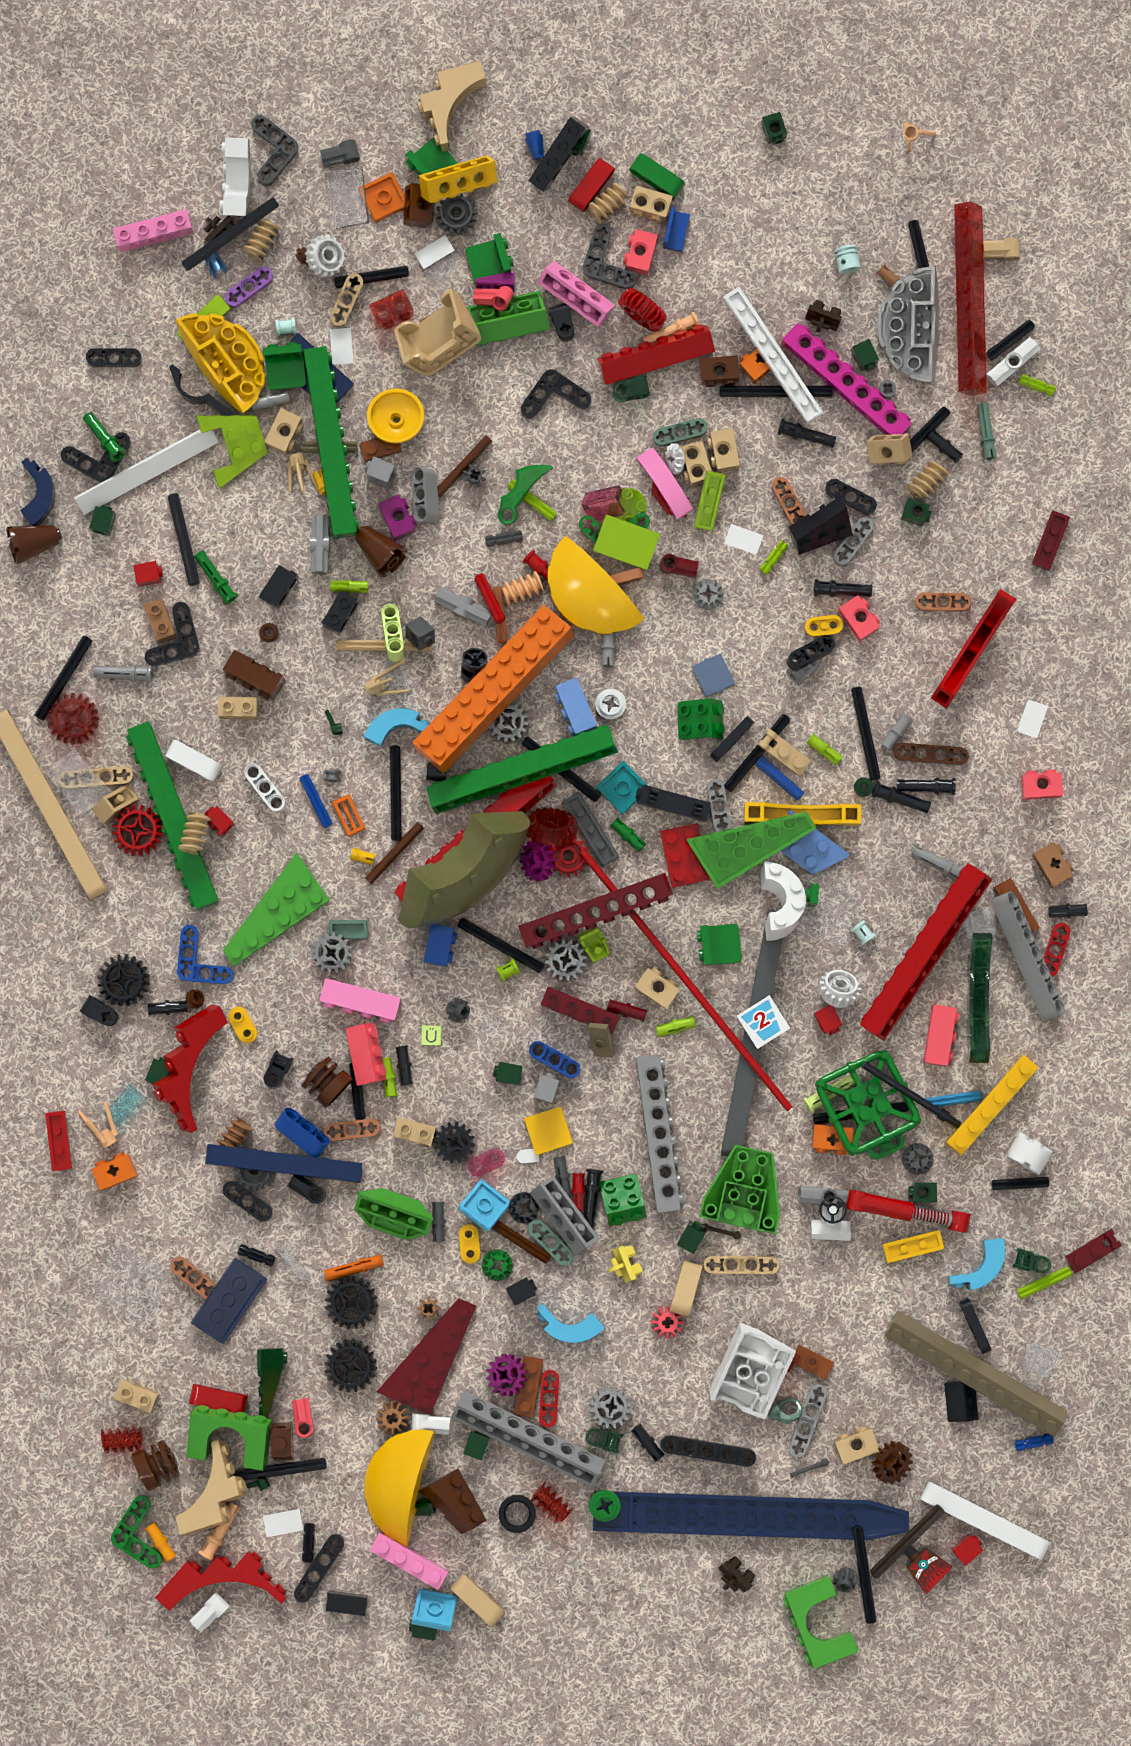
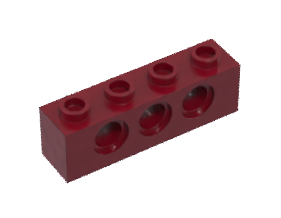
(578, 1009)

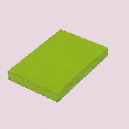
(626, 542)

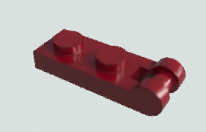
(1092, 1251)

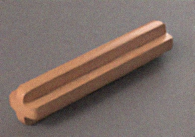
(501, 635)

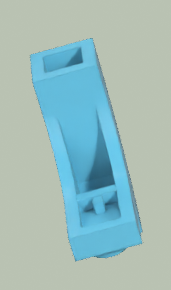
(390, 720)
(992, 1262)
(570, 1333)

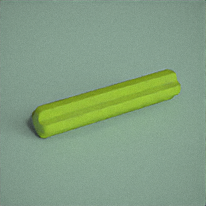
(536, 503)
(1044, 1282)

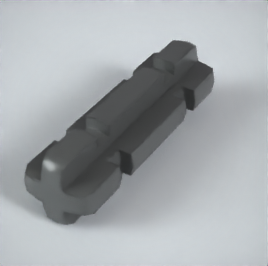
(504, 538)

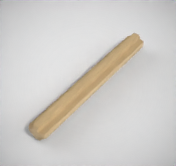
(373, 645)

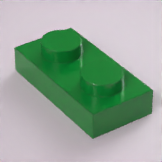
(812, 895)

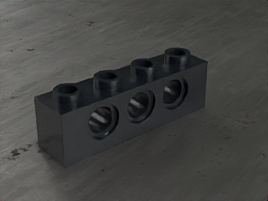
(558, 153)

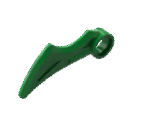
(525, 479)

